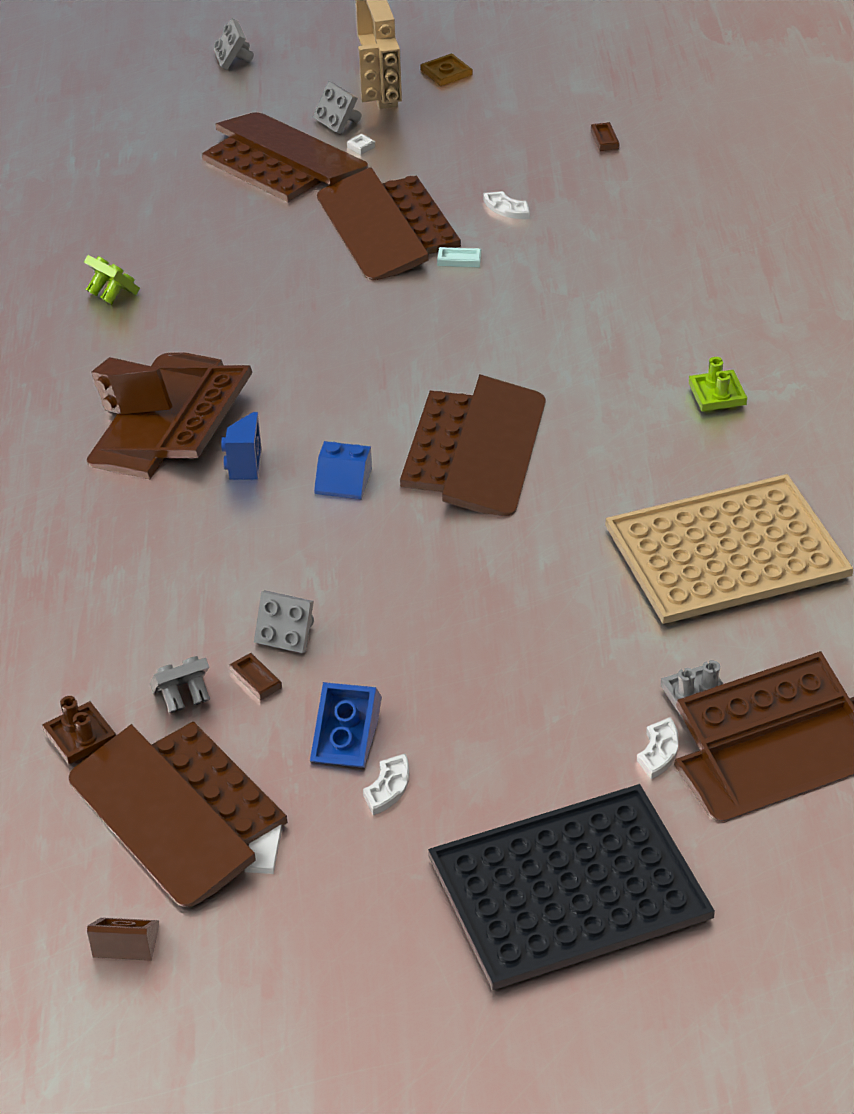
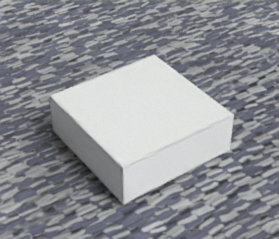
(361, 144)

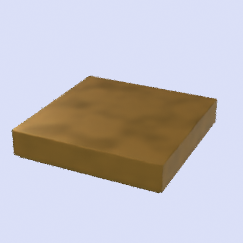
(446, 69)

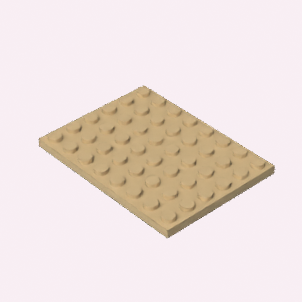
(727, 548)

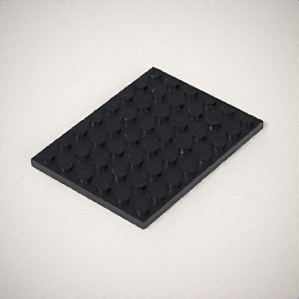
(568, 886)

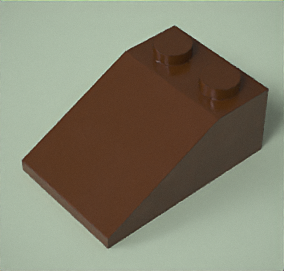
(130, 387)

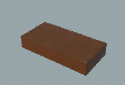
(604, 136)
(255, 676)

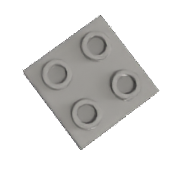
(232, 45)
(336, 108)
(284, 621)
(169, 678)
(691, 681)

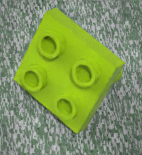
(109, 273)
(717, 388)

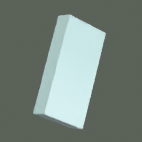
(459, 257)

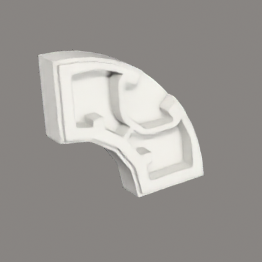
(505, 206)
(661, 749)
(389, 785)

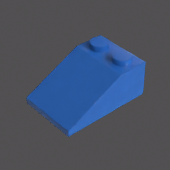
(345, 724)

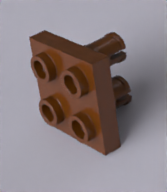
(77, 730)

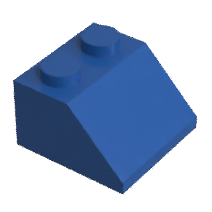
(243, 448)
(343, 470)

